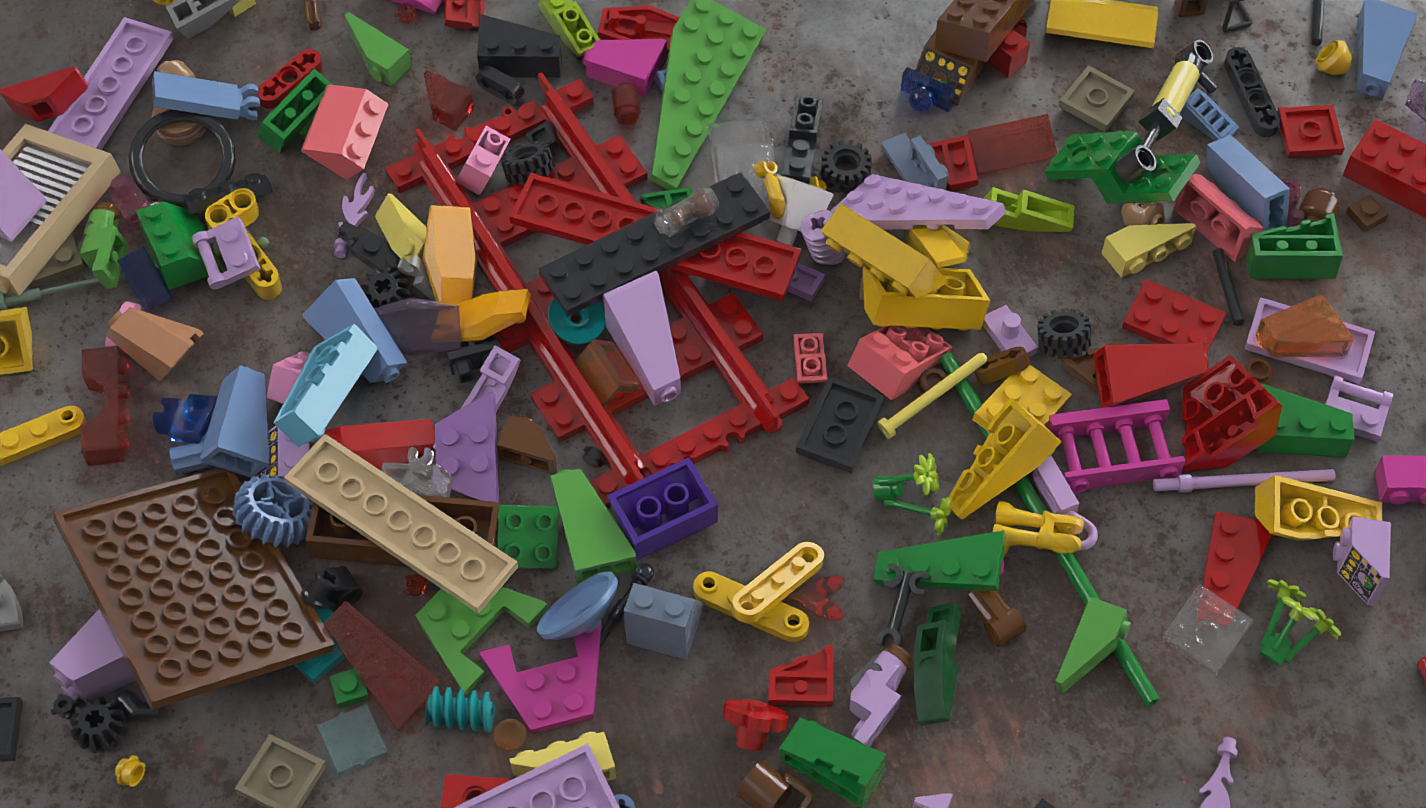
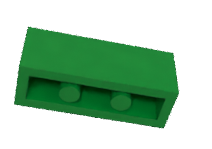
(293, 112)

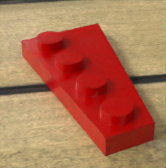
(1233, 555)

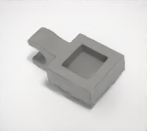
(417, 269)

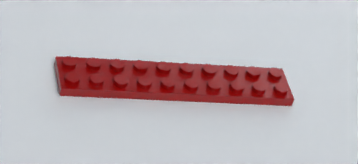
(589, 215)

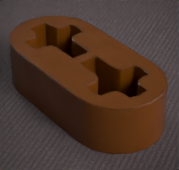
(1003, 365)

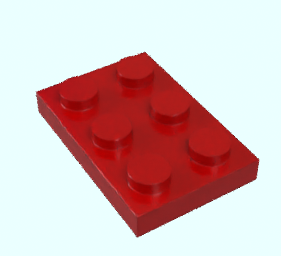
(1172, 317)

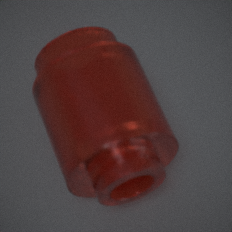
(626, 103)

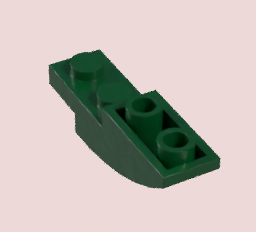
(934, 665)

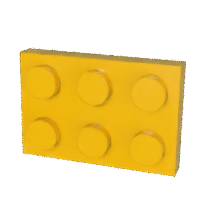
(1031, 390)

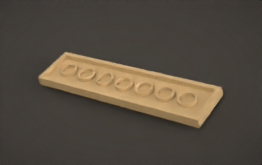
(401, 523)

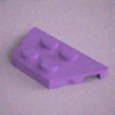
(469, 449)

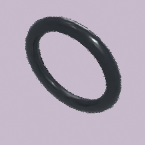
(166, 117)

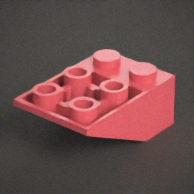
(897, 357)

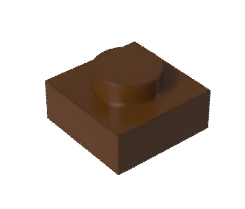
(1367, 213)

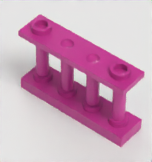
(1123, 420)

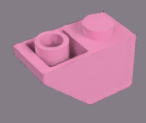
(482, 160)
(284, 376)

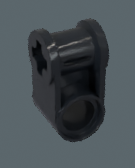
(332, 588)

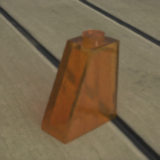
(1305, 331)

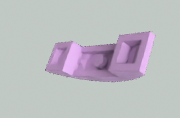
(496, 376)

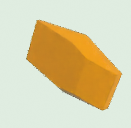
(450, 254)
(492, 313)

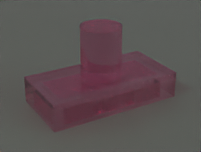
(127, 197)

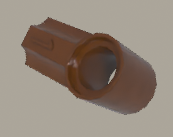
(999, 620)

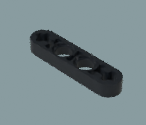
(1248, 92)

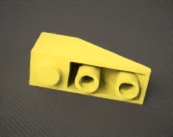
(1140, 245)
(529, 760)

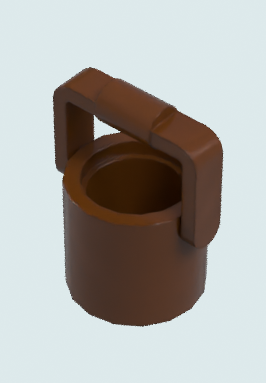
(769, 789)

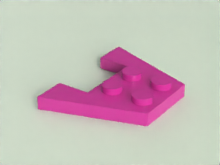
(553, 692)

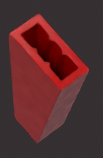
(1144, 370)

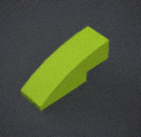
(1032, 212)

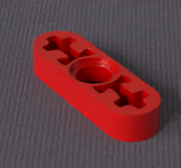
(293, 67)

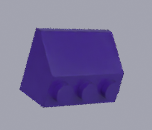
(663, 508)

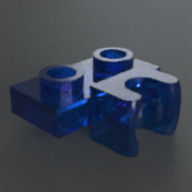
(185, 421)

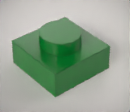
(348, 688)

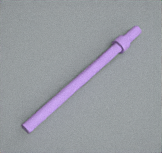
(1186, 483)

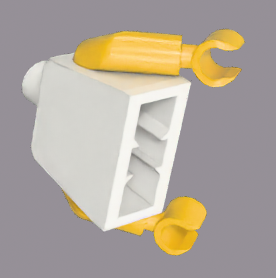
(791, 199)

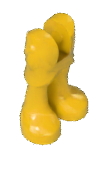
(1050, 530)

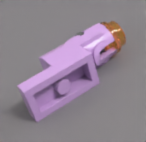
(875, 693)

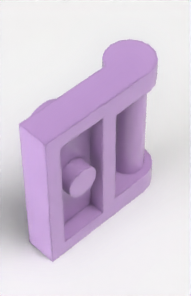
(235, 250)
(1367, 420)

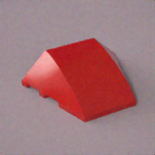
(1226, 416)

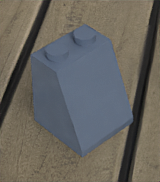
(661, 620)

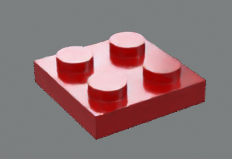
(1310, 131)

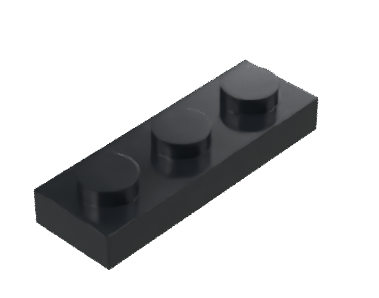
(200, 198)

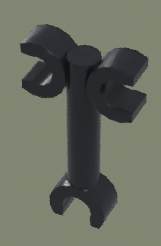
(904, 583)

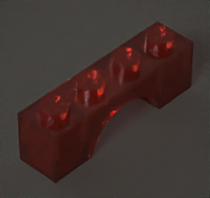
(105, 436)

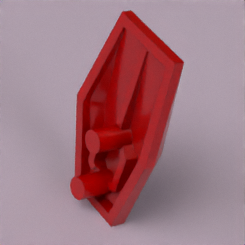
(636, 23)

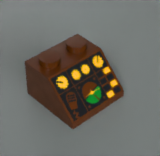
(949, 68)

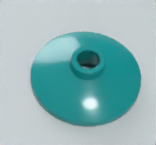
(590, 326)

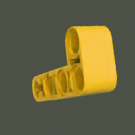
(228, 209)

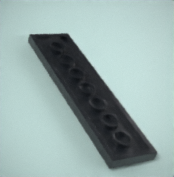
(641, 249)

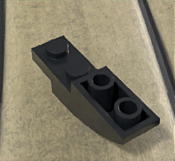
(803, 138)

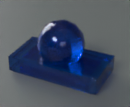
(926, 91)
(144, 278)

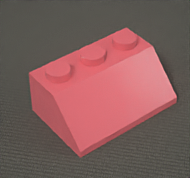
(344, 129)
(1216, 216)

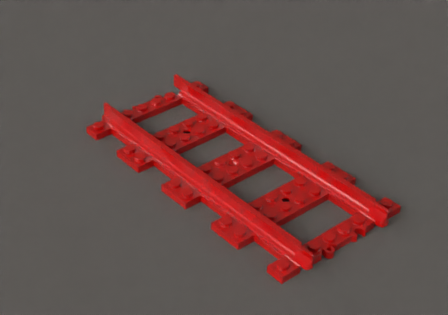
(700, 338)

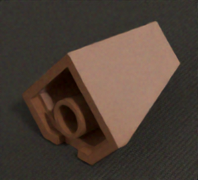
(152, 340)

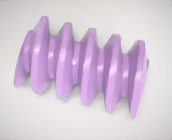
(816, 240)

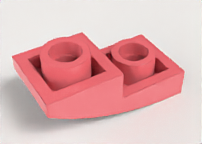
(810, 358)

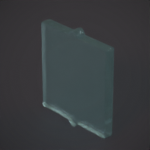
(352, 739)

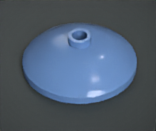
(579, 608)

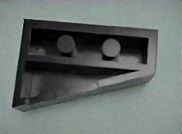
(518, 49)

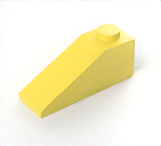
(401, 228)

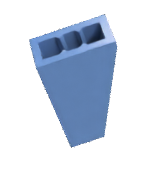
(1380, 43)
(1248, 182)
(346, 305)
(239, 424)

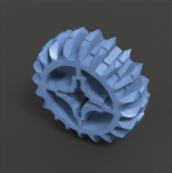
(272, 511)

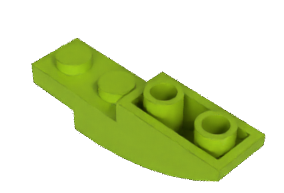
(570, 24)

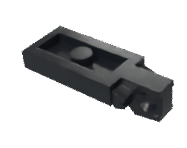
(368, 247)

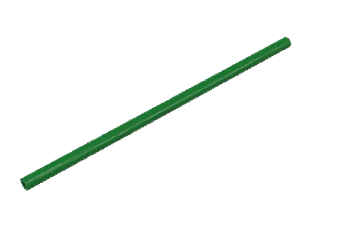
(1067, 560)

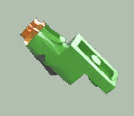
(103, 244)

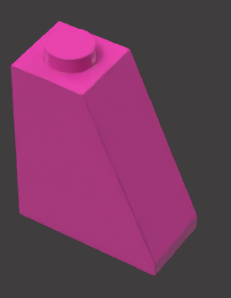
(626, 61)

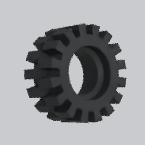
(845, 153)
(527, 159)
(1064, 333)

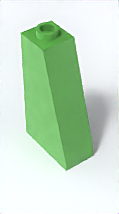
(589, 529)

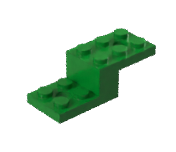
(1096, 156)

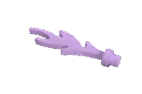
(354, 212)
(1218, 795)

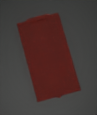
(1012, 144)

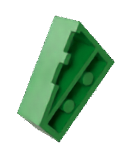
(1296, 252)
(1309, 428)
(833, 761)

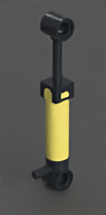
(1165, 112)

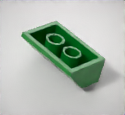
(169, 238)

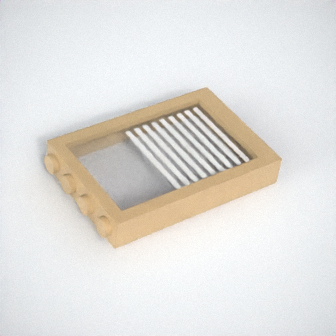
(70, 179)

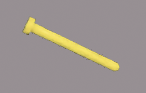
(888, 426)

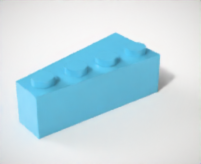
(324, 384)

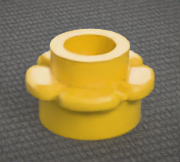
(129, 771)

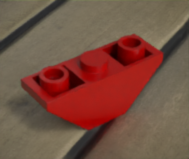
(45, 95)

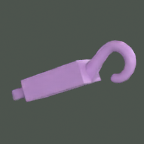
(1060, 497)

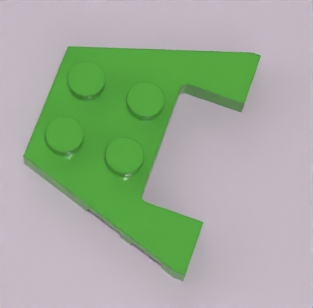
(455, 628)

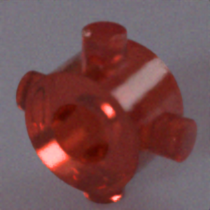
(405, 13)
(415, 585)

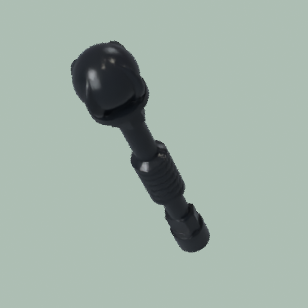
(643, 574)

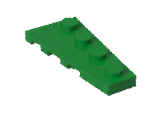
(952, 564)

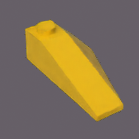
(939, 245)
(1011, 451)
(1307, 510)

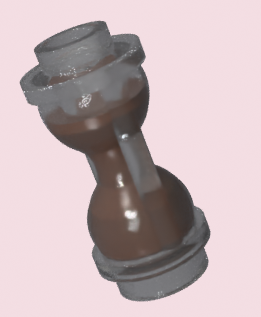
(696, 206)

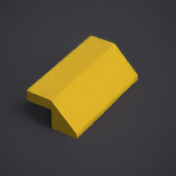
(1104, 21)

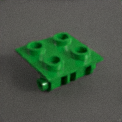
(529, 534)

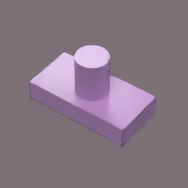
(1007, 331)

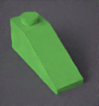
(381, 54)
(1094, 640)

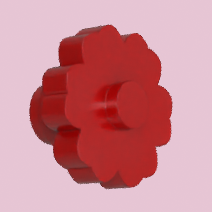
(753, 721)

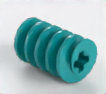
(459, 709)

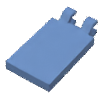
(204, 96)

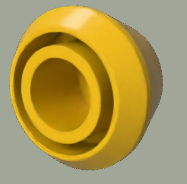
(1334, 58)

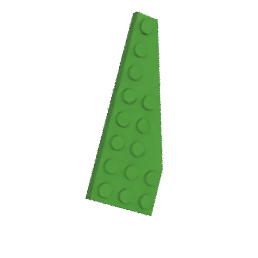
(703, 66)

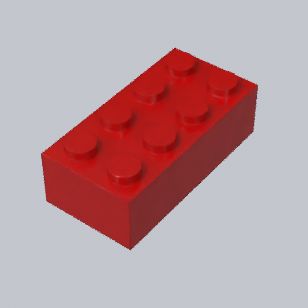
(1390, 166)

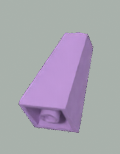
(642, 332)

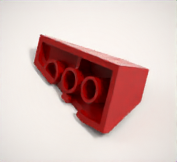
(385, 441)

